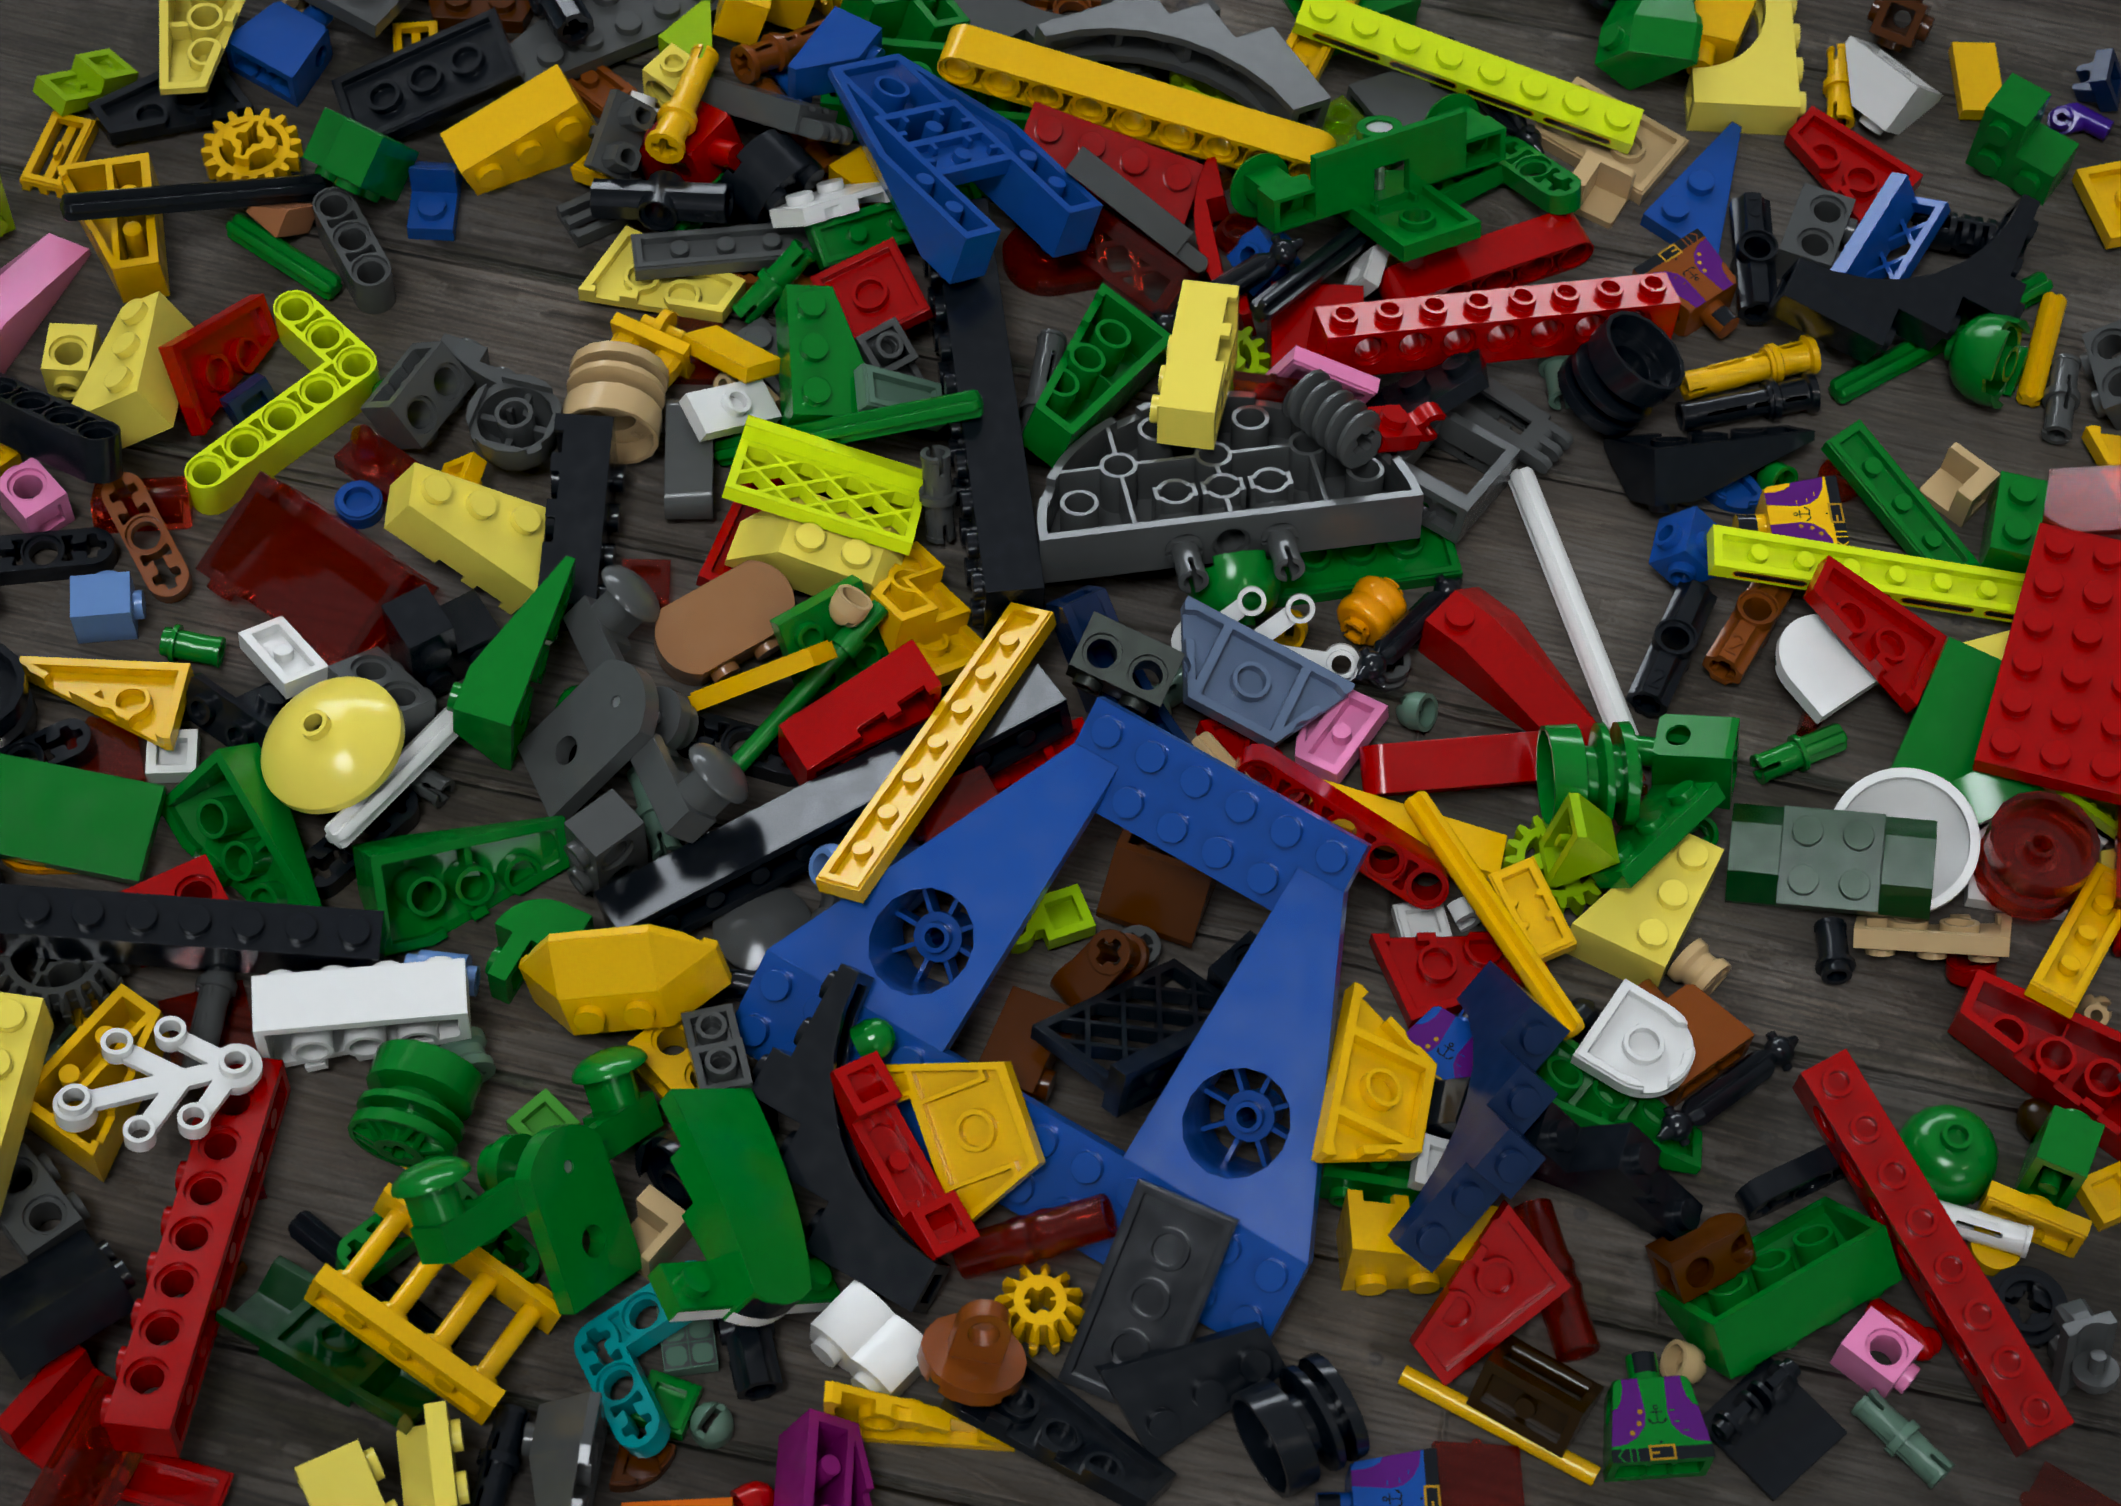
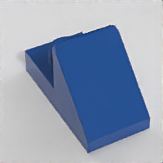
(434, 200)

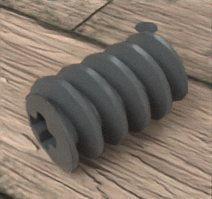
(1334, 418)

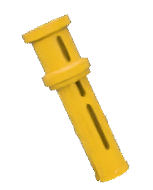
(678, 116)
(1769, 363)

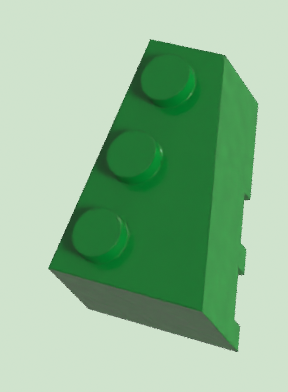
(815, 355)

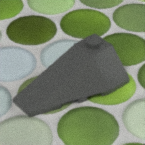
(566, 1450)

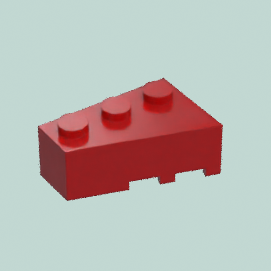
(860, 714)

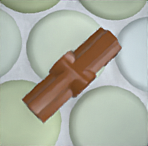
(1746, 631)

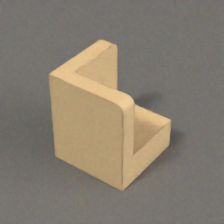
(1604, 188)
(1960, 485)
(658, 1229)

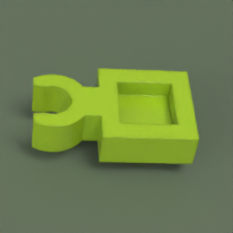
(1059, 920)

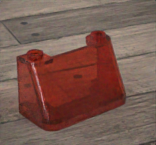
(308, 568)

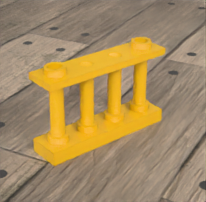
(430, 1355)

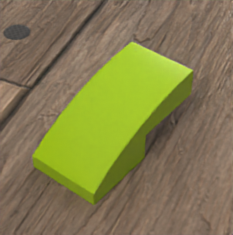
(89, 79)

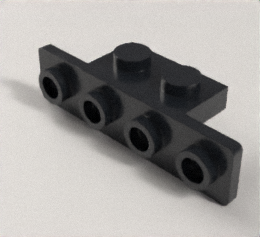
(233, 718)

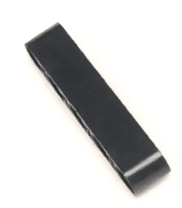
(59, 433)

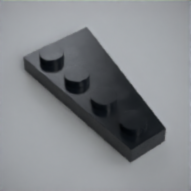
(1070, 1437)

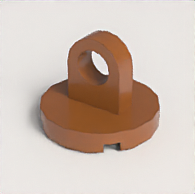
(973, 1354)

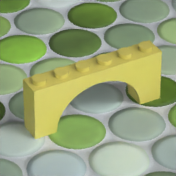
(1758, 86)

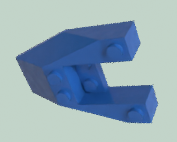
(932, 137)

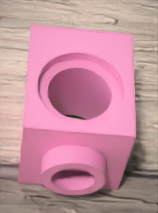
(50, 503)
(1878, 1334)

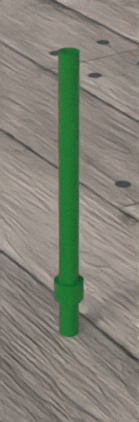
(847, 644)

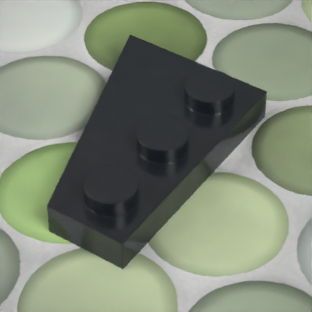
(142, 113)
(1445, 384)

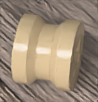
(1699, 967)

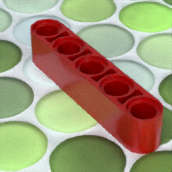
(1495, 260)
(1451, 763)
(1332, 804)

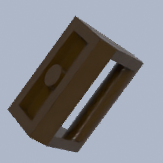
(1530, 1403)

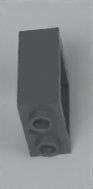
(1450, 510)

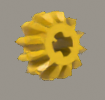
(1034, 1293)

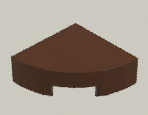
(638, 1473)

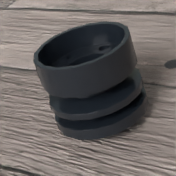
(1621, 373)
(1299, 1424)

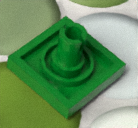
(811, 624)

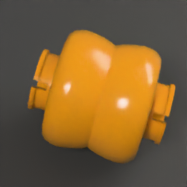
(1370, 609)

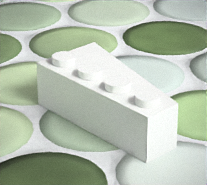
(357, 1008)

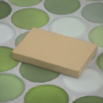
(1651, 155)

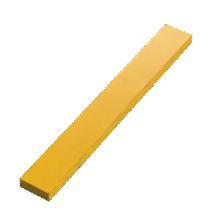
(935, 753)

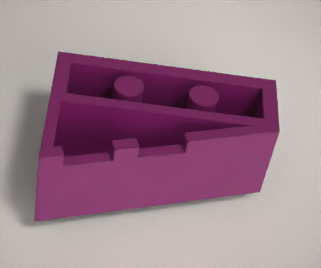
(822, 1463)

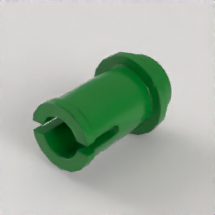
(192, 646)

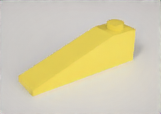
(193, 42)

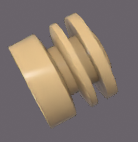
(622, 384)

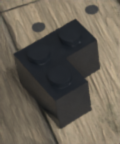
(437, 640)

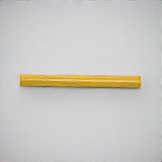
(1456, 1403)

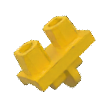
(659, 337)

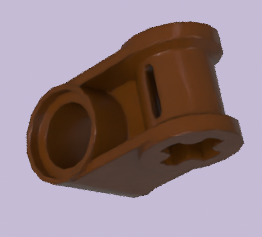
(1096, 967)

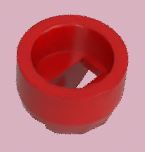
(753, 1494)

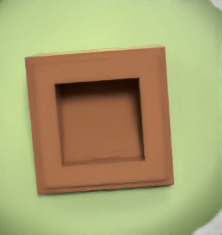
(284, 219)

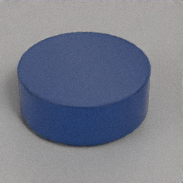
(359, 504)

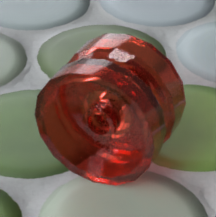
(2036, 855)

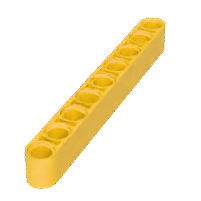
(1124, 101)

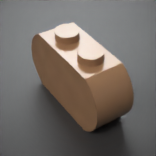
(722, 624)

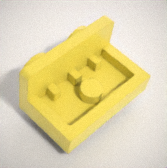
(429, 1460)

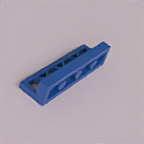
(1886, 229)

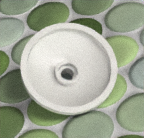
(1925, 796)

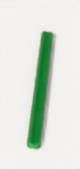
(1908, 355)
(878, 421)

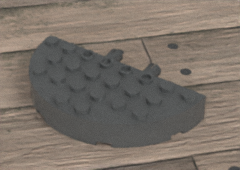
(1148, 506)

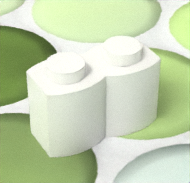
(867, 1341)

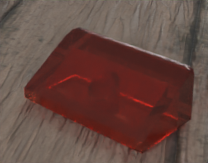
(168, 495)

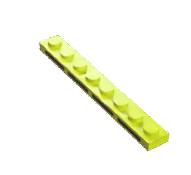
(1470, 72)
(1904, 578)

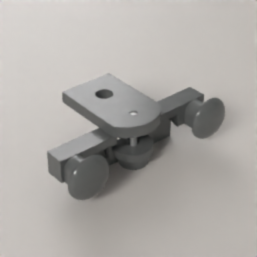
(624, 718)

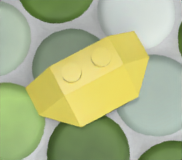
(808, 554)

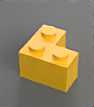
(744, 19)

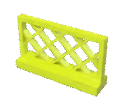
(819, 466)

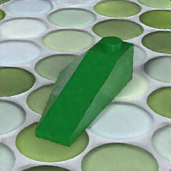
(1648, 40)
(1595, 1103)

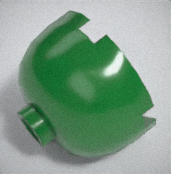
(1987, 357)
(1234, 572)
(1952, 1152)

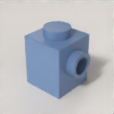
(105, 606)

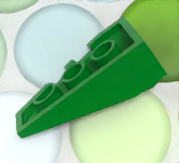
(496, 692)
(241, 828)
(454, 875)

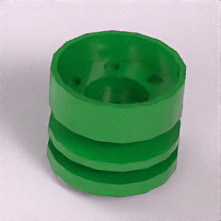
(1603, 771)
(414, 1103)

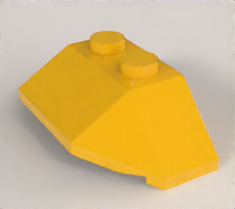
(623, 977)

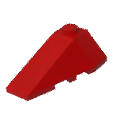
(1499, 661)

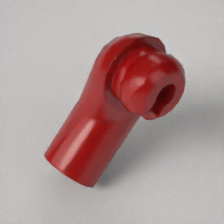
(1925, 1335)

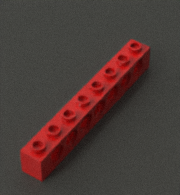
(1500, 322)
(1932, 1253)
(160, 1420)

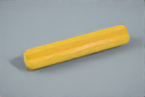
(2041, 349)

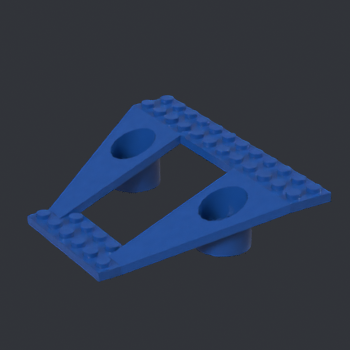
(1268, 1019)

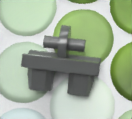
(619, 135)
(2083, 1349)

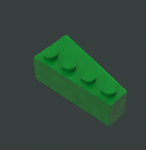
(1099, 372)

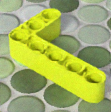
(340, 377)

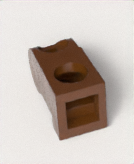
(1702, 1257)

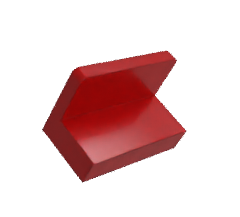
(46, 1406)

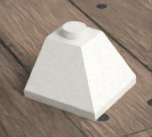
(1885, 89)

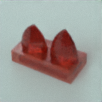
(372, 459)

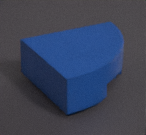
(1738, 496)

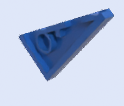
(1698, 194)

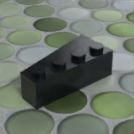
(583, 502)

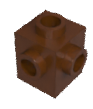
(1890, 34)

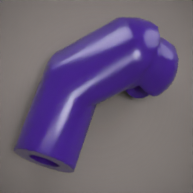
(2077, 118)

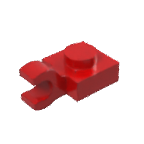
(1405, 430)

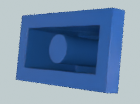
(837, 41)

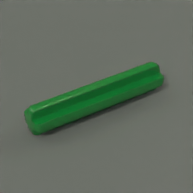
(284, 257)

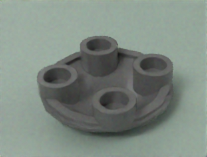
(758, 925)

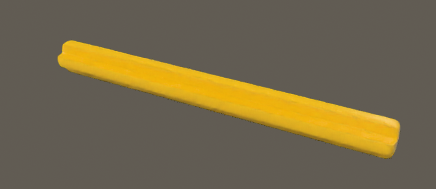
(1492, 911)

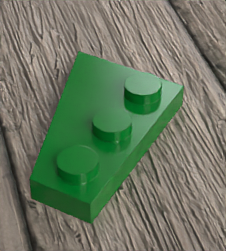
(1663, 821)

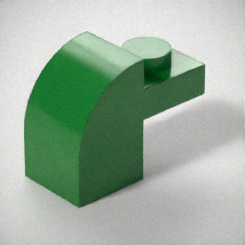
(519, 932)

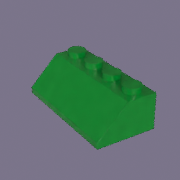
(1802, 1279)

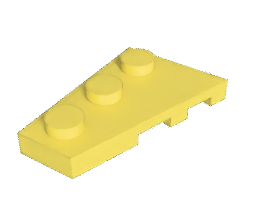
(692, 297)

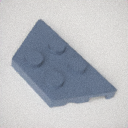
(1251, 678)

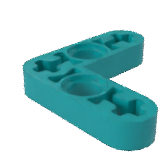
(624, 1345)

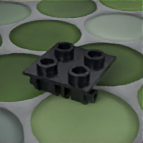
(1772, 1426)

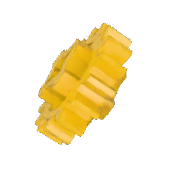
(251, 147)

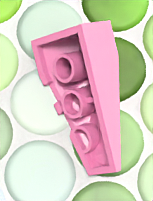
(32, 287)

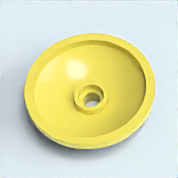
(332, 745)

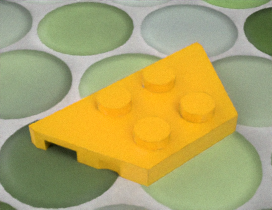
(1373, 1090)

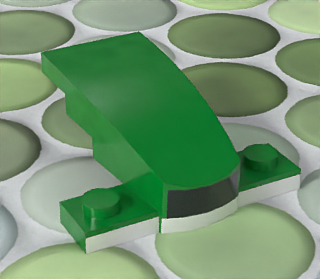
(738, 1216)

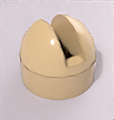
(849, 606)
(1683, 1359)

